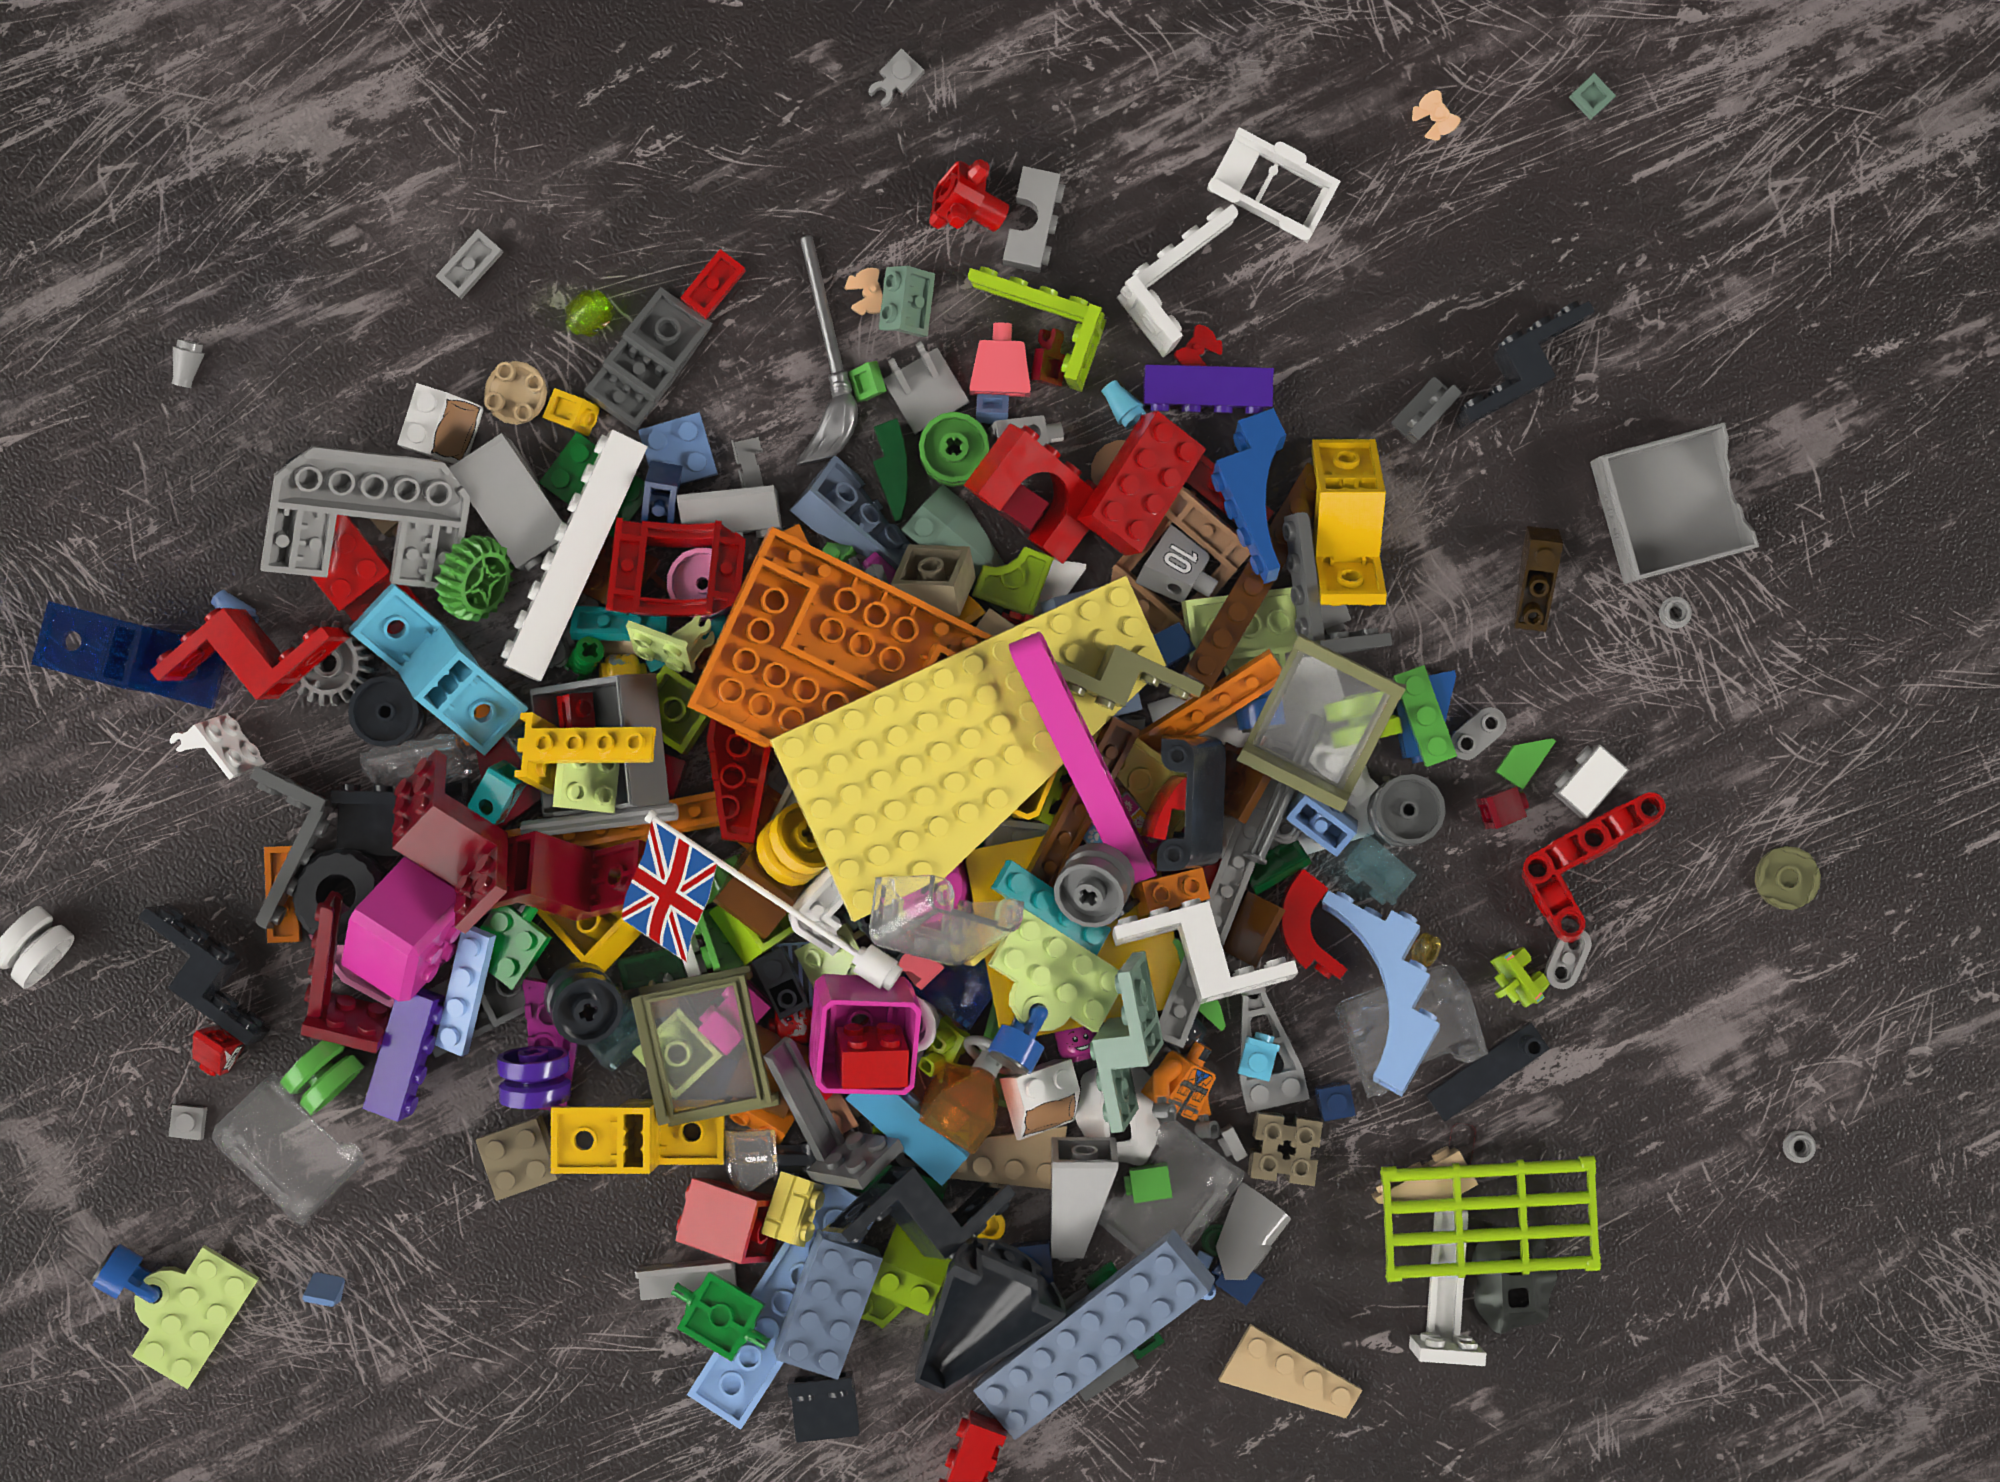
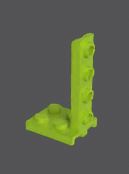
(1086, 335)

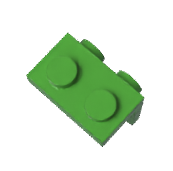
(717, 950)

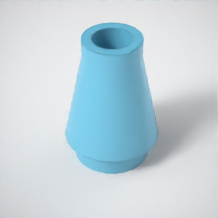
(1123, 404)

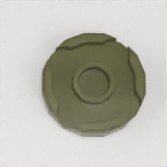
(1787, 878)

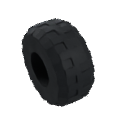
(323, 876)

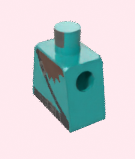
(500, 789)

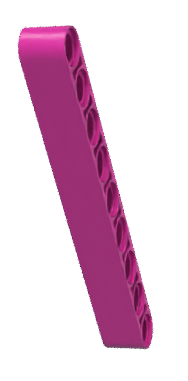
(1079, 751)

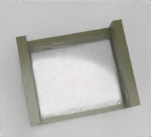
(1321, 723)
(702, 1047)

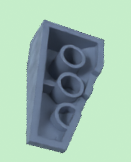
(845, 513)

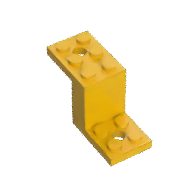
(1348, 522)
(629, 1140)

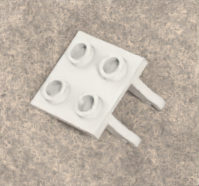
(224, 743)

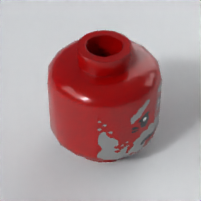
(794, 1026)

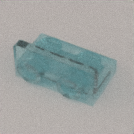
(1379, 869)

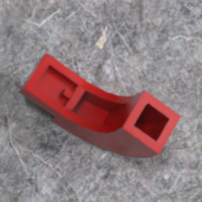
(1299, 902)

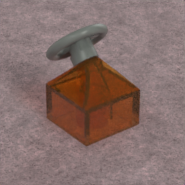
(964, 1098)

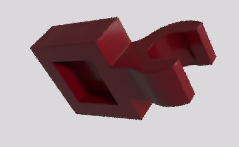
(1048, 359)

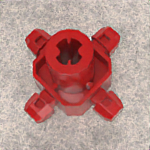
(963, 197)

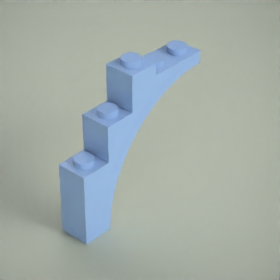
(1404, 982)

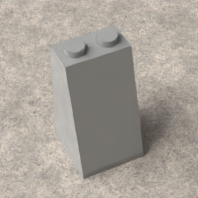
(510, 501)

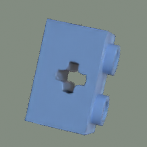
(1322, 823)

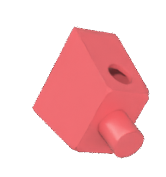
(1001, 365)

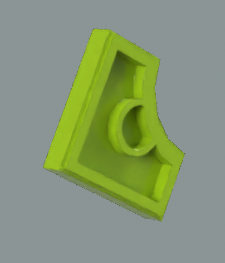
(1015, 584)

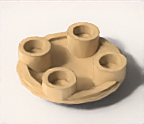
(515, 392)

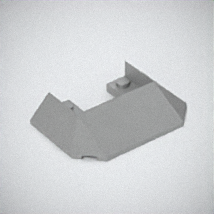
(366, 485)

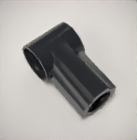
(794, 1158)

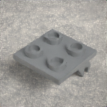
(925, 388)

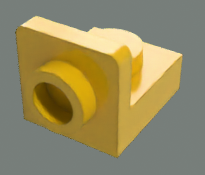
(571, 412)

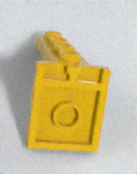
(547, 745)

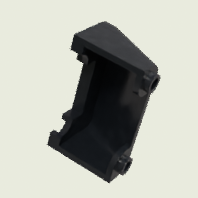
(1204, 813)

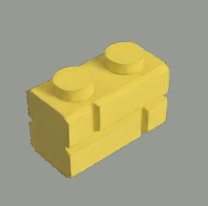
(793, 1209)

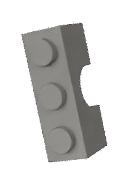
(1040, 192)

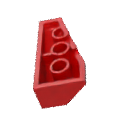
(739, 781)

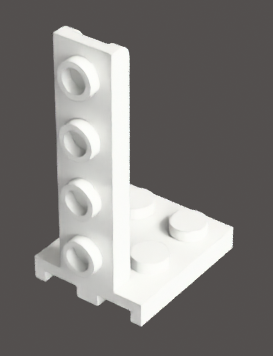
(1145, 305)
(1442, 1337)

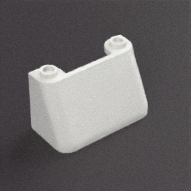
(819, 903)

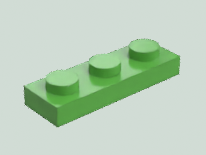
(1425, 717)

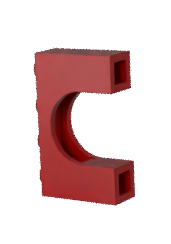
(1013, 460)

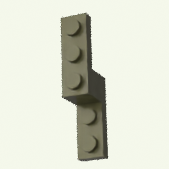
(1118, 675)

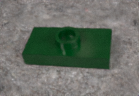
(1281, 863)
(640, 969)

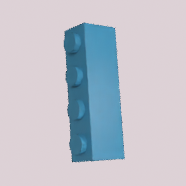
(899, 1118)

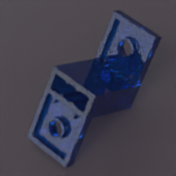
(120, 655)

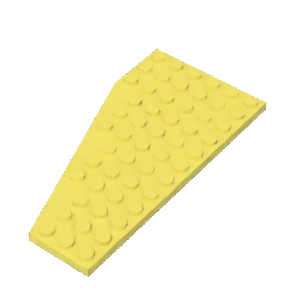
(947, 752)

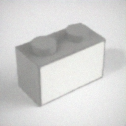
(1589, 780)

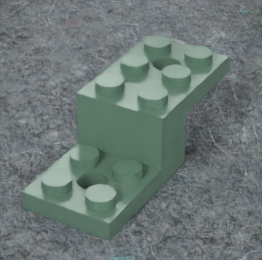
(1127, 1042)

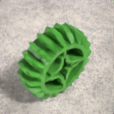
(474, 578)

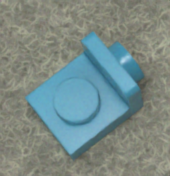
(1258, 1056)

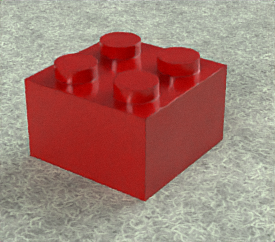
(871, 1056)

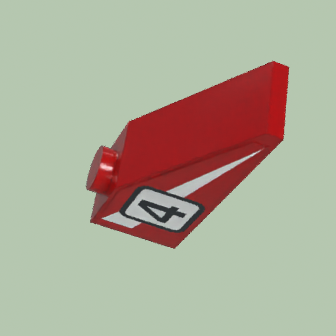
(216, 1050)

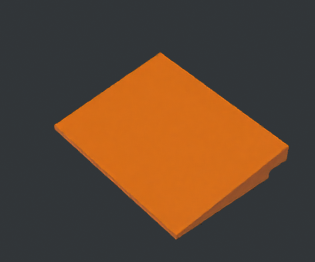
(816, 638)

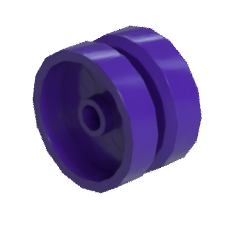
(534, 1077)

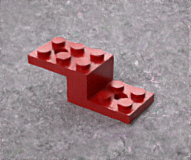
(357, 573)

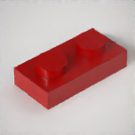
(713, 284)

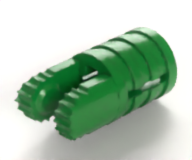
(584, 665)

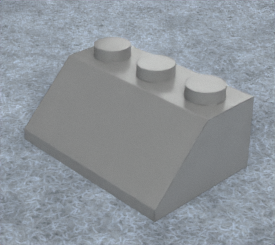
(738, 509)

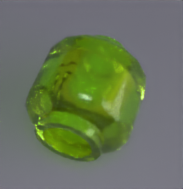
(588, 313)

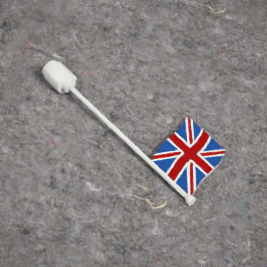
(676, 885)

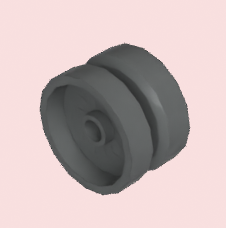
(1425, 810)
(1094, 885)

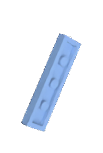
(465, 991)

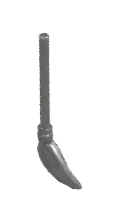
(841, 411)

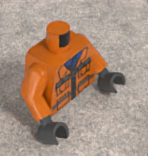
(1183, 1088)

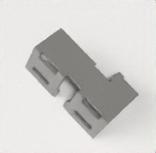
(746, 457)

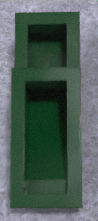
(893, 467)

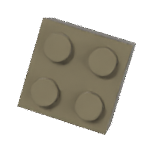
(937, 575)
(517, 1157)

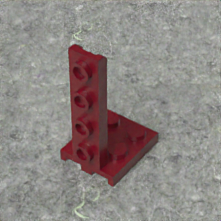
(331, 1015)

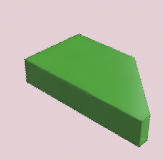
(1523, 761)

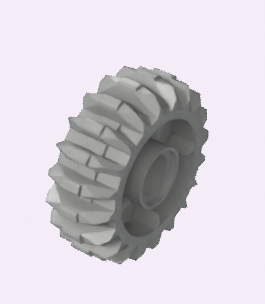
(343, 678)

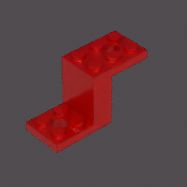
(248, 653)

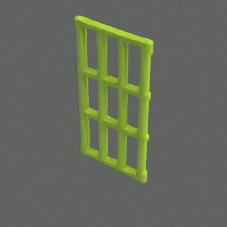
(1520, 1201)

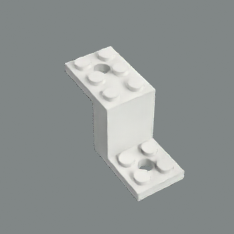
(1203, 950)

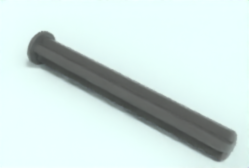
(1269, 824)

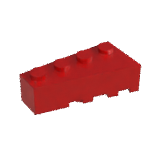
(976, 1449)

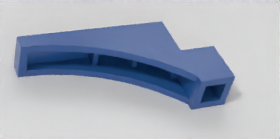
(1243, 486)

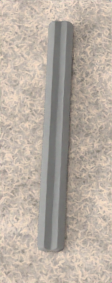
(599, 820)

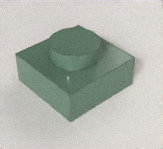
(1592, 96)

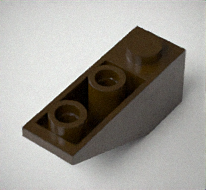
(1537, 577)

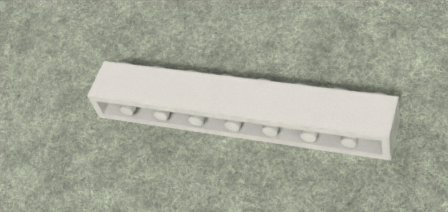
(574, 555)

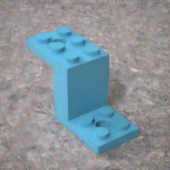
(438, 669)

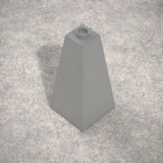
(1079, 1188)

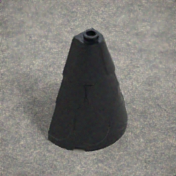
(984, 1312)

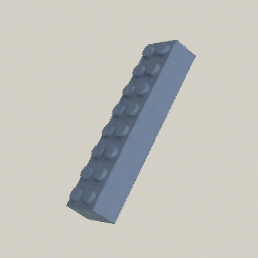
(1095, 1334)

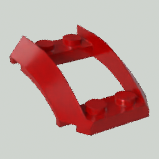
(629, 558)

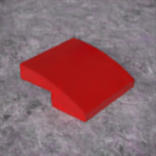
(1170, 796)

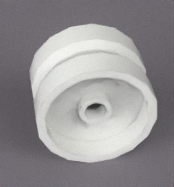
(33, 946)

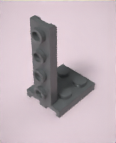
(1306, 594)
(301, 851)
(841, 1159)

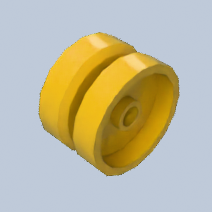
(789, 849)

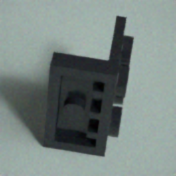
(824, 1407)

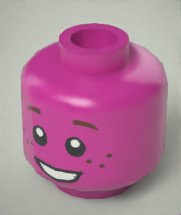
(1074, 1043)

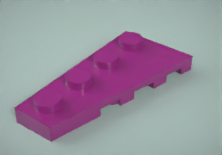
(541, 1027)

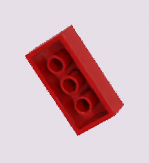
(1141, 483)

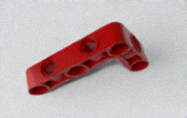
(1570, 850)

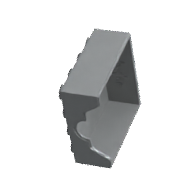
(1672, 504)

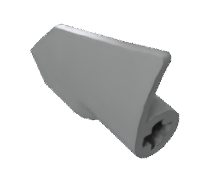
(1248, 1232)

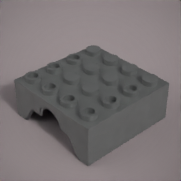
(618, 702)

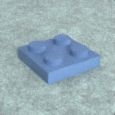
(683, 444)

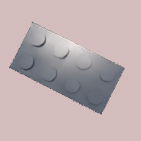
(827, 1305)

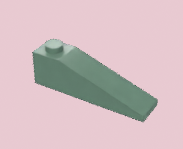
(950, 522)

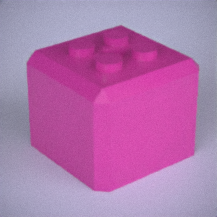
(402, 931)
(837, 1001)

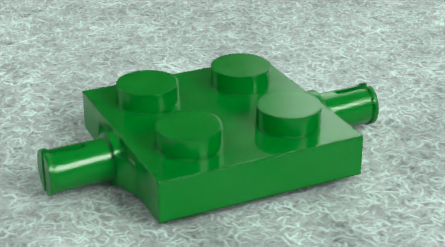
(721, 1316)

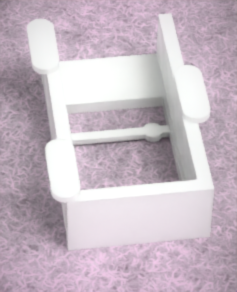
(1238, 165)

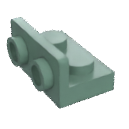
(907, 300)

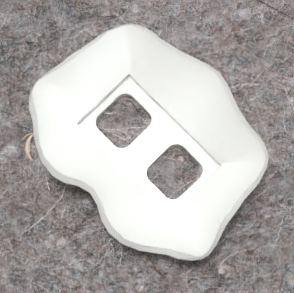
(1143, 1124)

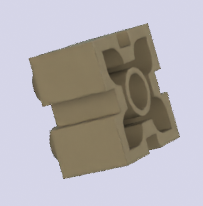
(1297, 1164)

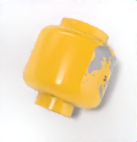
(620, 665)

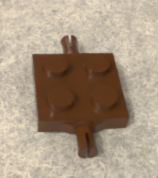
(1242, 786)

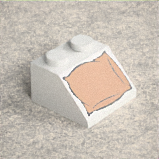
(440, 424)
(1042, 1098)

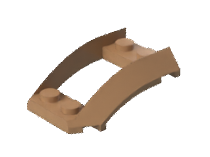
(1209, 532)

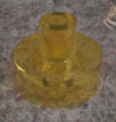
(1426, 949)

